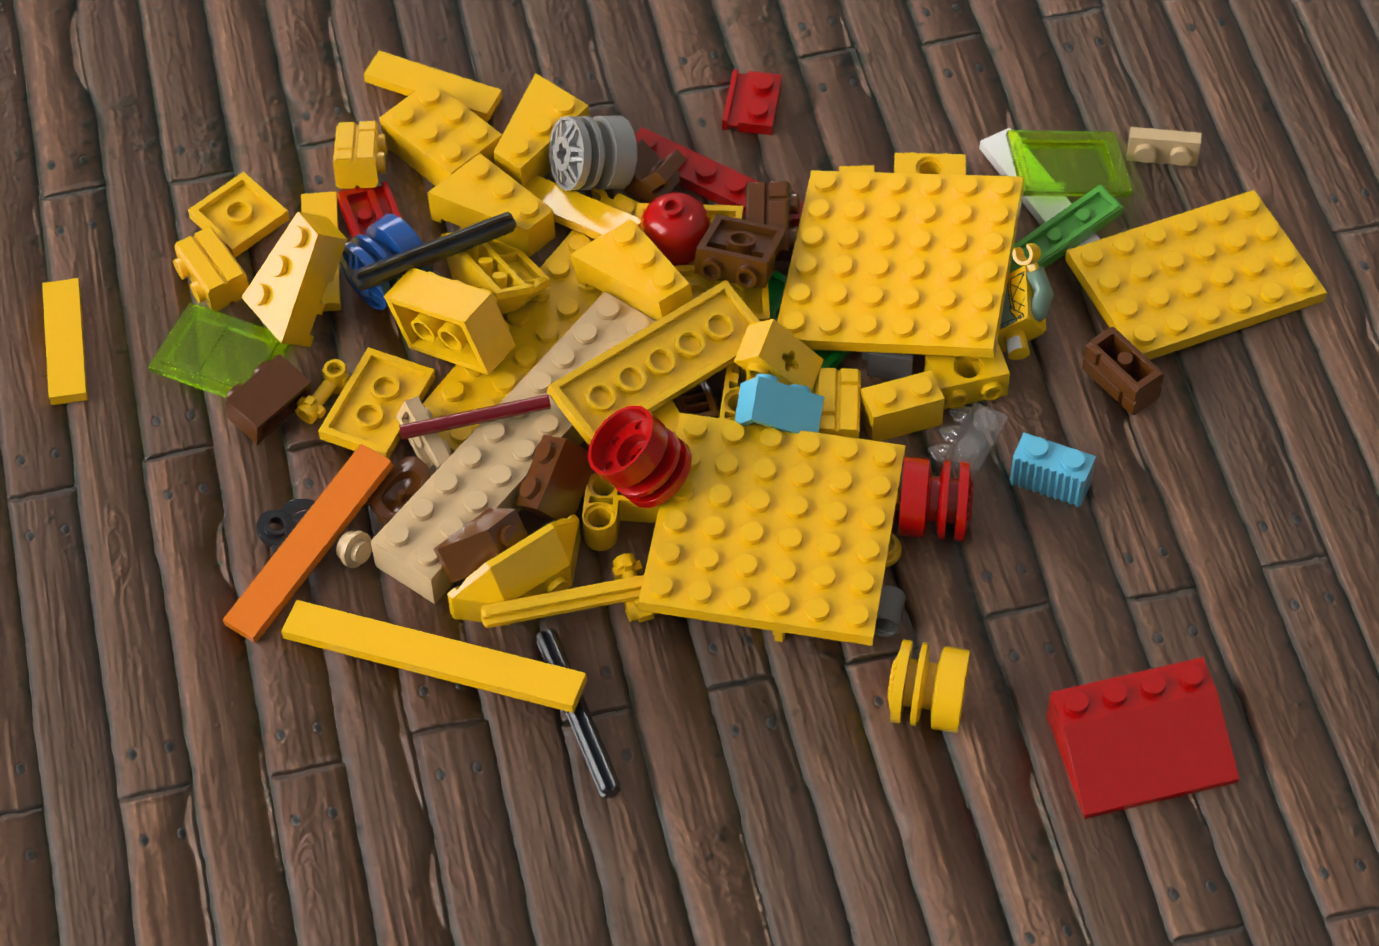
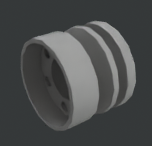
(593, 152)

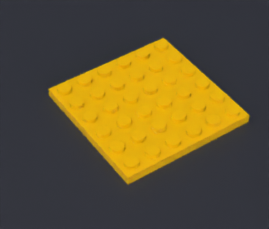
(902, 262)
(776, 531)

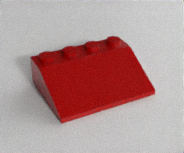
(1142, 737)

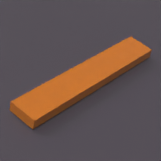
(308, 543)

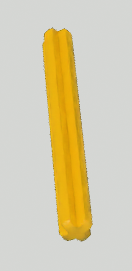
(561, 602)

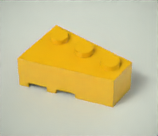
(526, 140)
(484, 191)
(632, 270)
(294, 278)

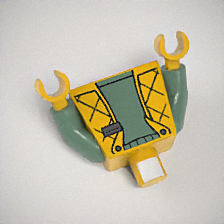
(1025, 304)

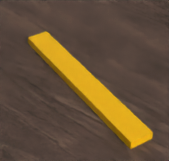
(435, 656)

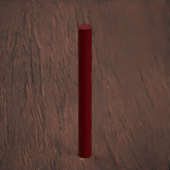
(475, 416)

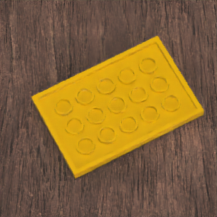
(1195, 275)

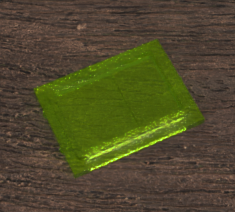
(1068, 162)
(214, 350)

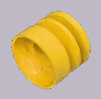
(929, 685)

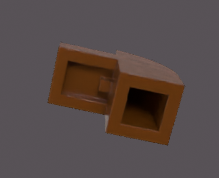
(654, 175)

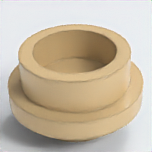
(354, 548)

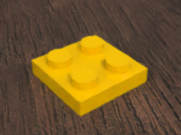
(239, 213)

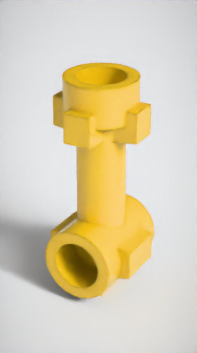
(336, 376)
(625, 567)

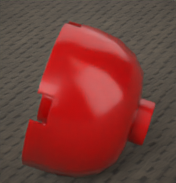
(676, 226)

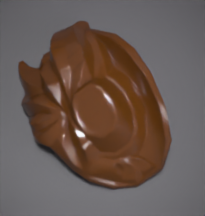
(398, 488)

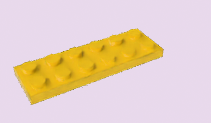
(656, 361)

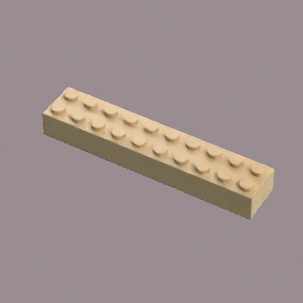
(495, 457)

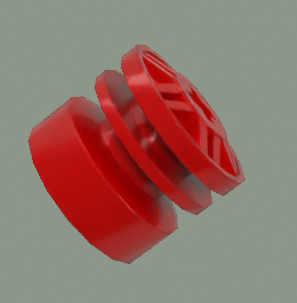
(640, 456)
(935, 499)

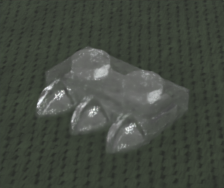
(972, 440)

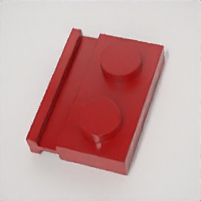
(752, 102)
(365, 206)

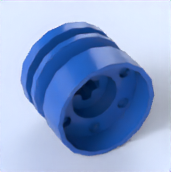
(382, 239)

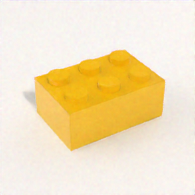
(436, 133)
(450, 320)

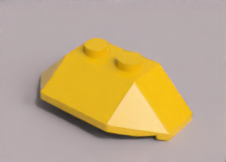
(501, 270)
(529, 568)

